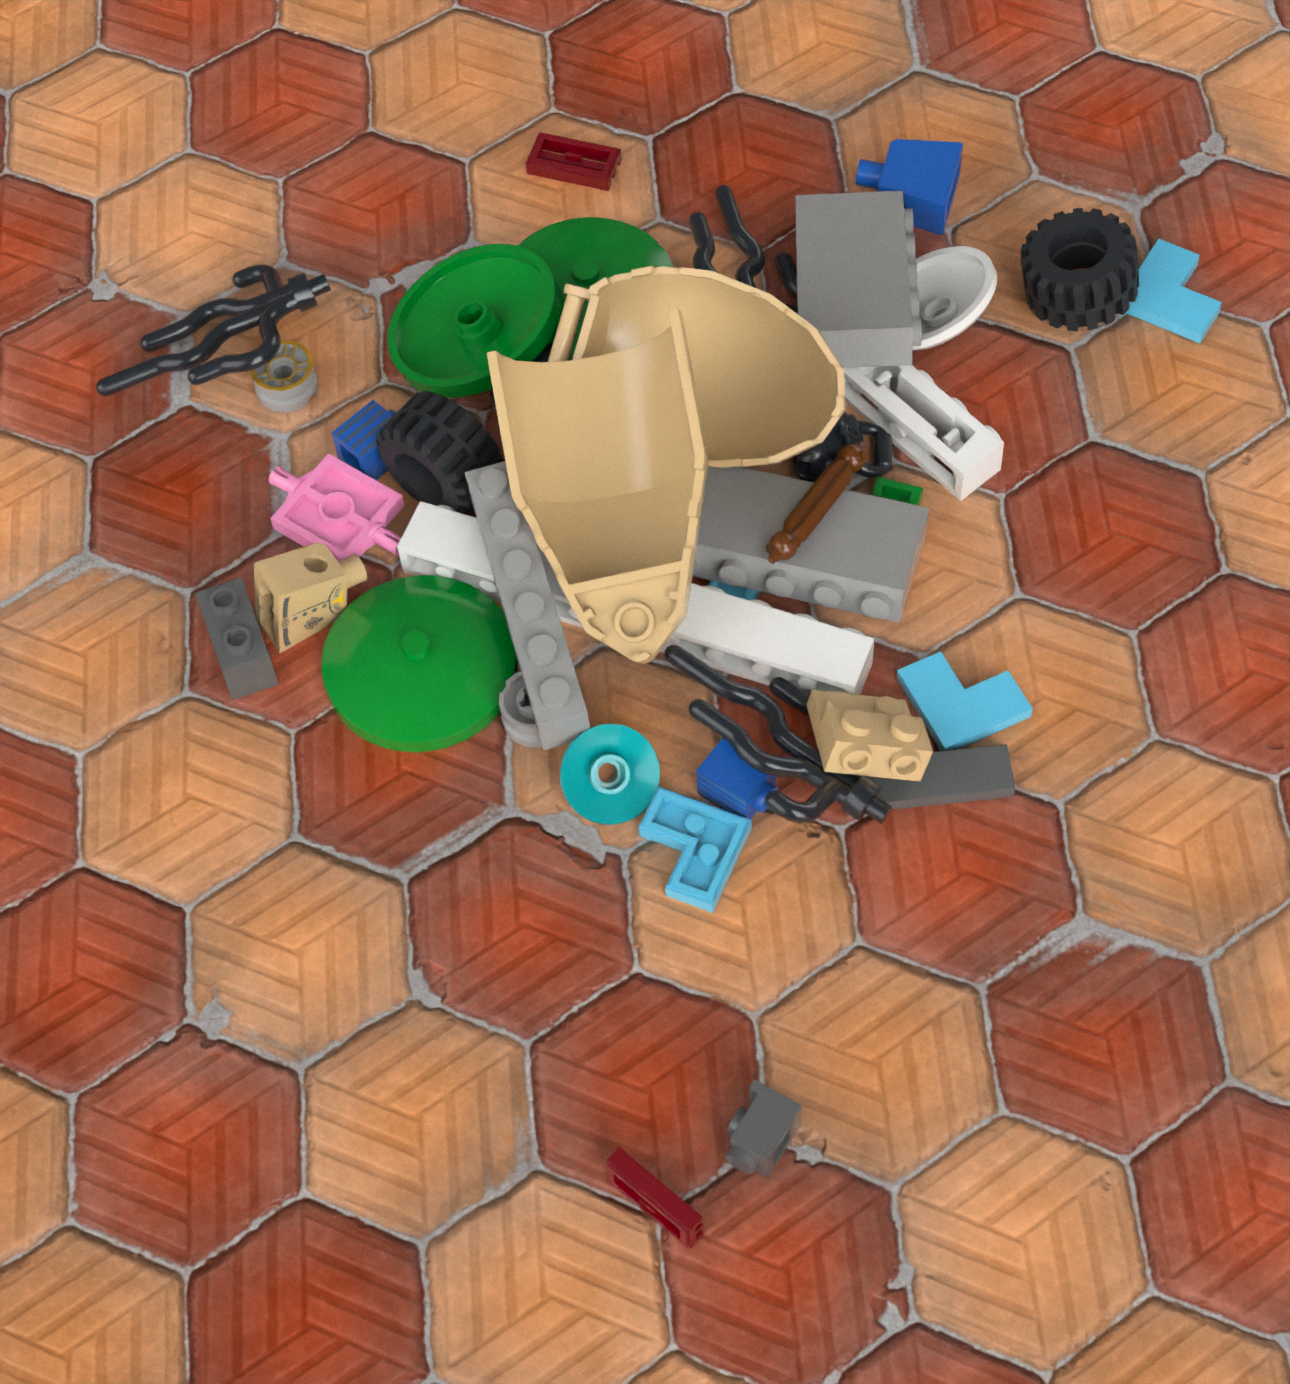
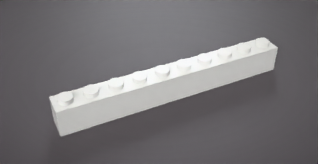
(719, 628)

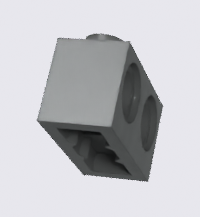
(236, 638)

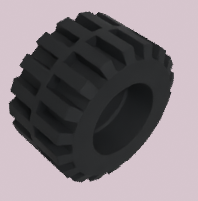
(1081, 295)
(432, 447)

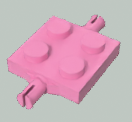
(337, 509)

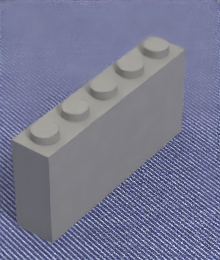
(859, 275)
(852, 561)

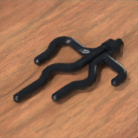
(744, 240)
(259, 311)
(854, 793)

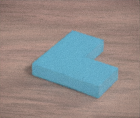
(1164, 298)
(959, 714)
(708, 842)

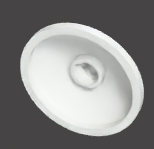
(953, 292)

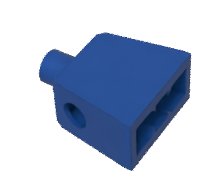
(924, 173)

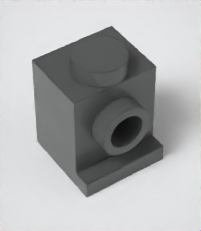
(762, 1131)

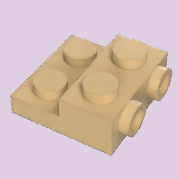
(868, 735)

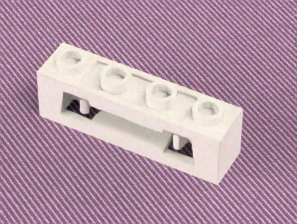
(920, 414)

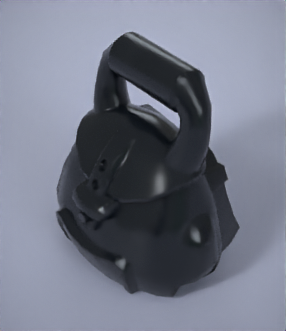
(847, 430)

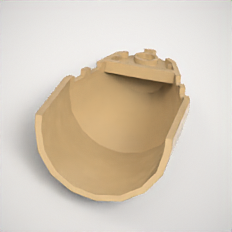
(611, 481)

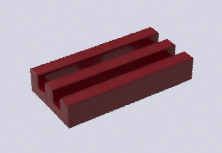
(571, 166)
(654, 1198)

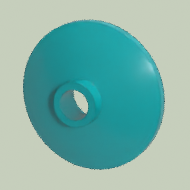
(634, 776)

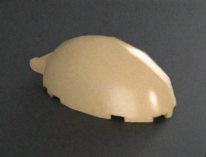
(756, 364)

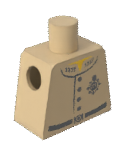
(302, 592)

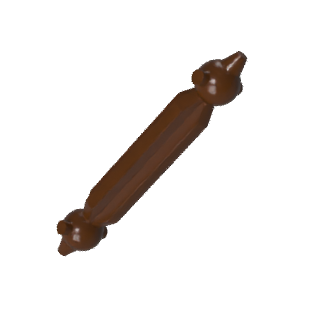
(816, 502)

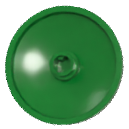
(591, 249)
(470, 306)
(418, 663)

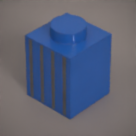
(357, 437)
(733, 783)

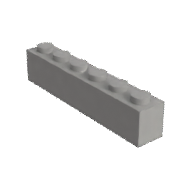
(528, 609)

